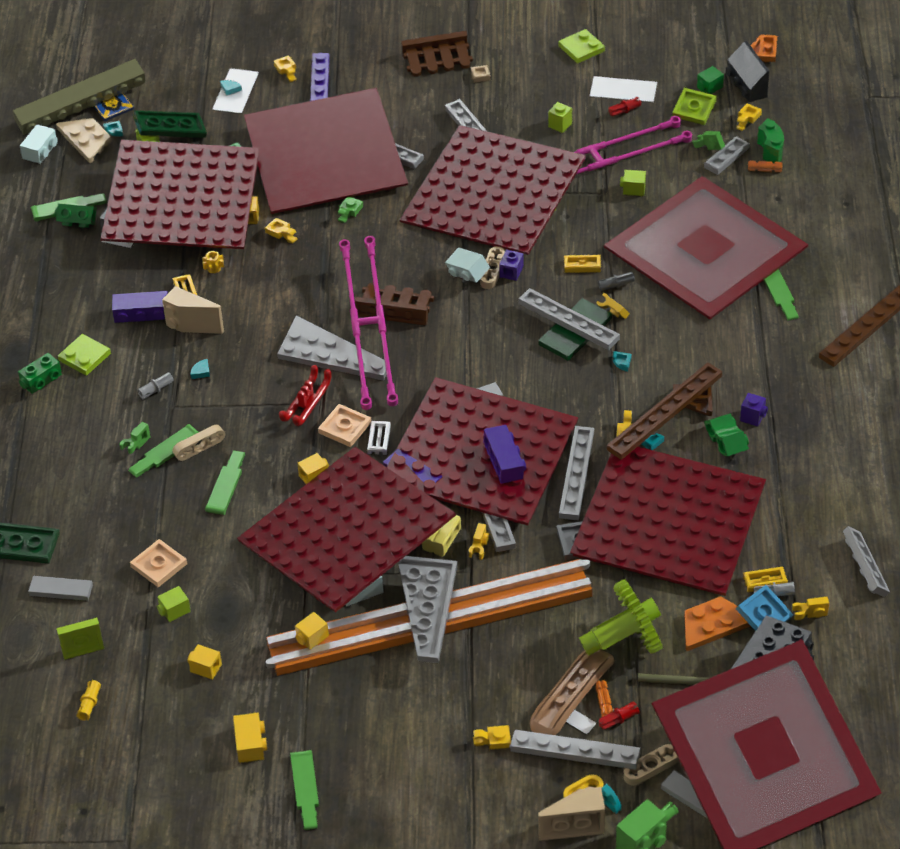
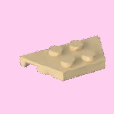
(85, 136)

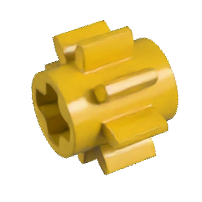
(213, 262)

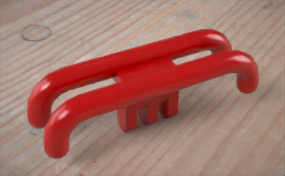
(306, 398)

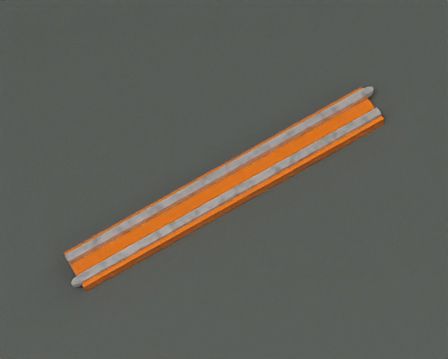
(467, 609)

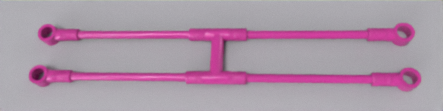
(592, 149)
(356, 322)

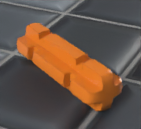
(765, 166)
(603, 697)

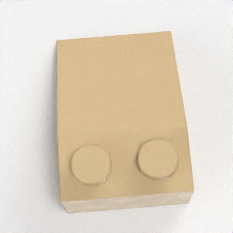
(192, 313)
(573, 816)

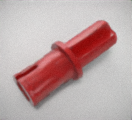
(624, 106)
(618, 715)

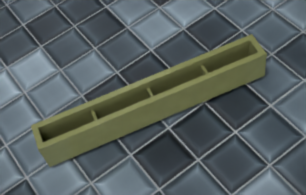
(79, 96)

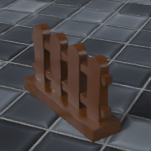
(437, 44)
(395, 311)

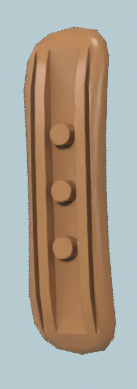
(569, 692)

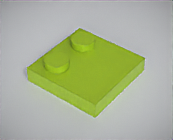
(581, 46)
(694, 106)
(84, 354)
(80, 638)

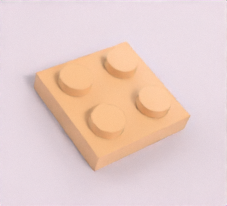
(344, 425)
(158, 563)

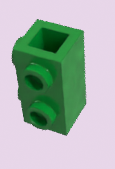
(79, 214)
(39, 373)

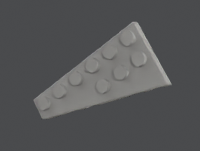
(315, 346)
(428, 597)

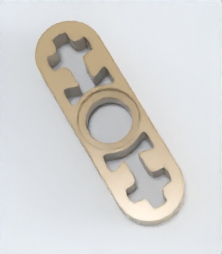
(495, 272)
(188, 447)
(646, 773)

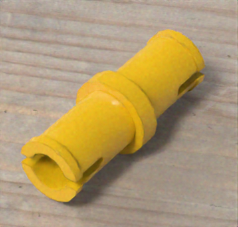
(88, 700)

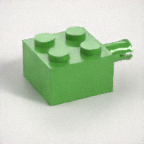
(644, 827)

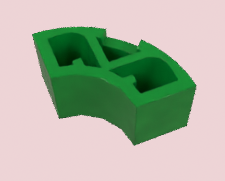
(772, 140)
(727, 435)

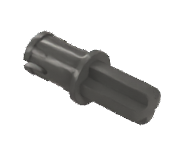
(616, 281)

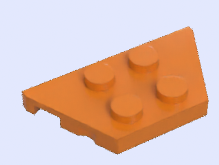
(711, 622)

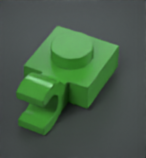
(711, 139)
(348, 208)
(138, 438)

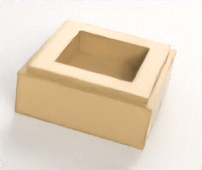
(480, 73)

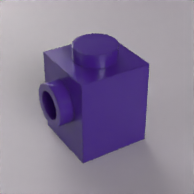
(511, 265)
(753, 409)

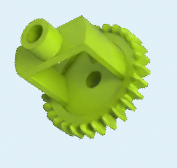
(634, 619)

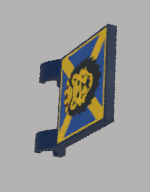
(114, 107)

